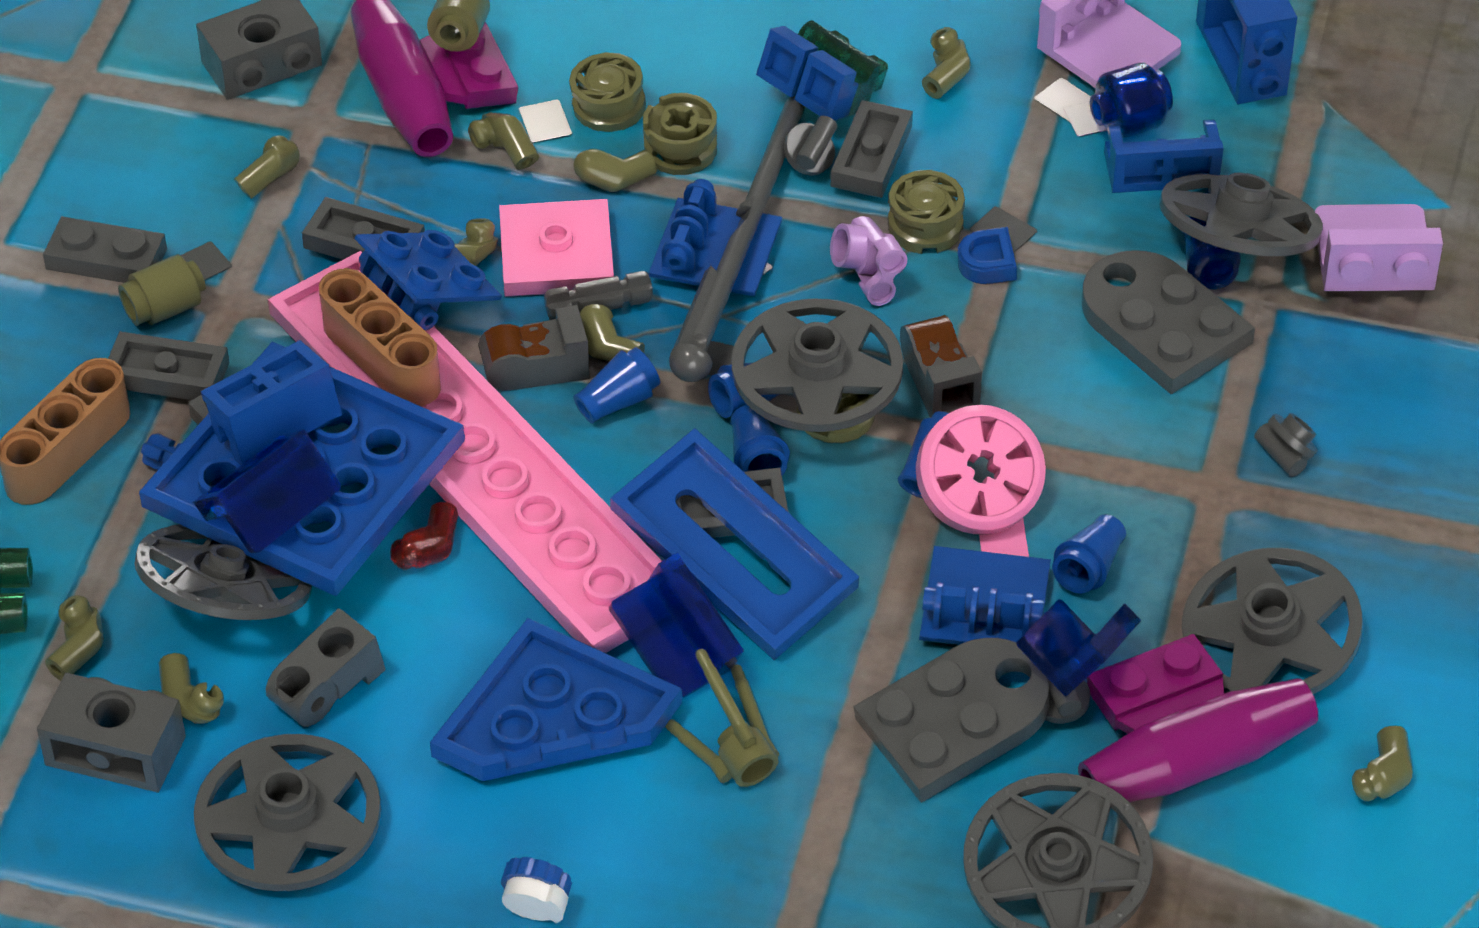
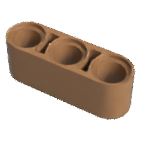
(379, 336)
(63, 431)

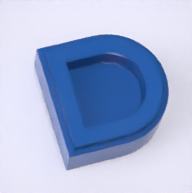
(987, 256)

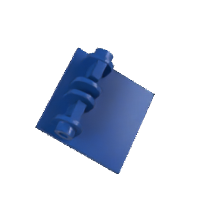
(699, 236)
(422, 272)
(982, 595)

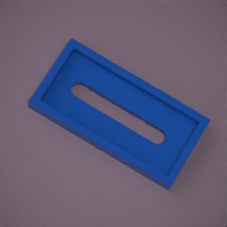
(701, 470)

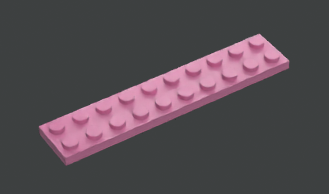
(509, 485)

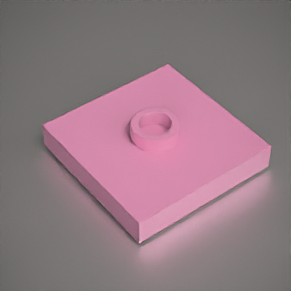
(554, 245)

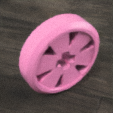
(1011, 455)

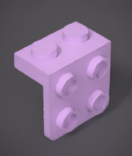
(1101, 37)
(1378, 248)

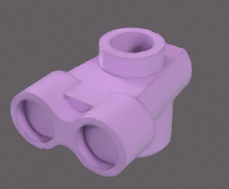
(872, 254)

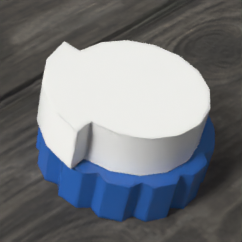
(535, 889)

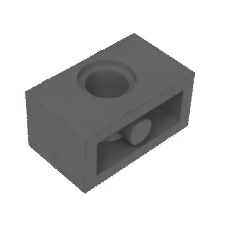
(258, 45)
(111, 732)

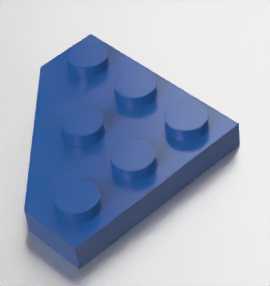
(550, 706)

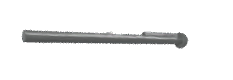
(689, 356)

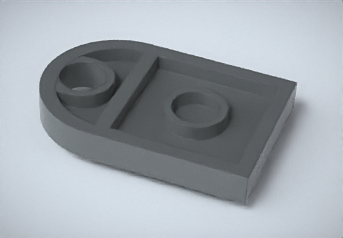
(1162, 318)
(955, 714)

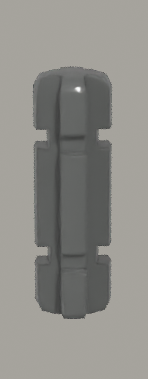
(607, 291)

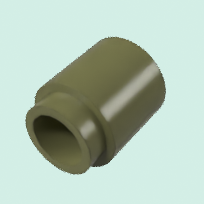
(457, 23)
(162, 290)

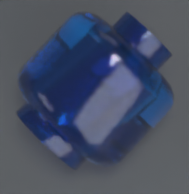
(1132, 98)

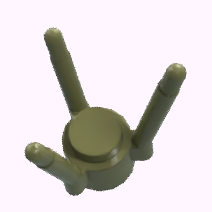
(744, 748)

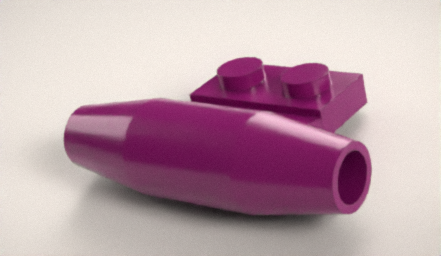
(419, 76)
(1184, 723)

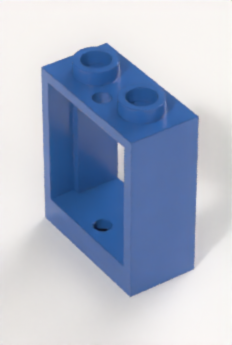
(1250, 44)

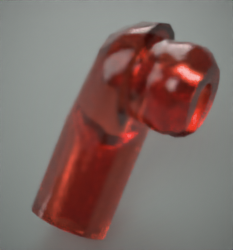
(429, 543)

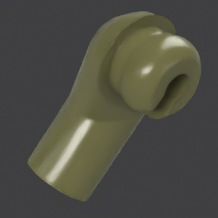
(951, 62)
(505, 132)
(277, 160)
(611, 171)
(479, 240)
(601, 333)
(82, 636)
(195, 702)
(1390, 770)

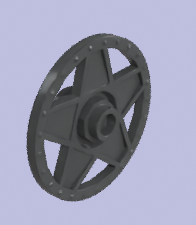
(1239, 209)
(817, 364)
(215, 577)
(1276, 621)
(287, 812)
(1059, 854)

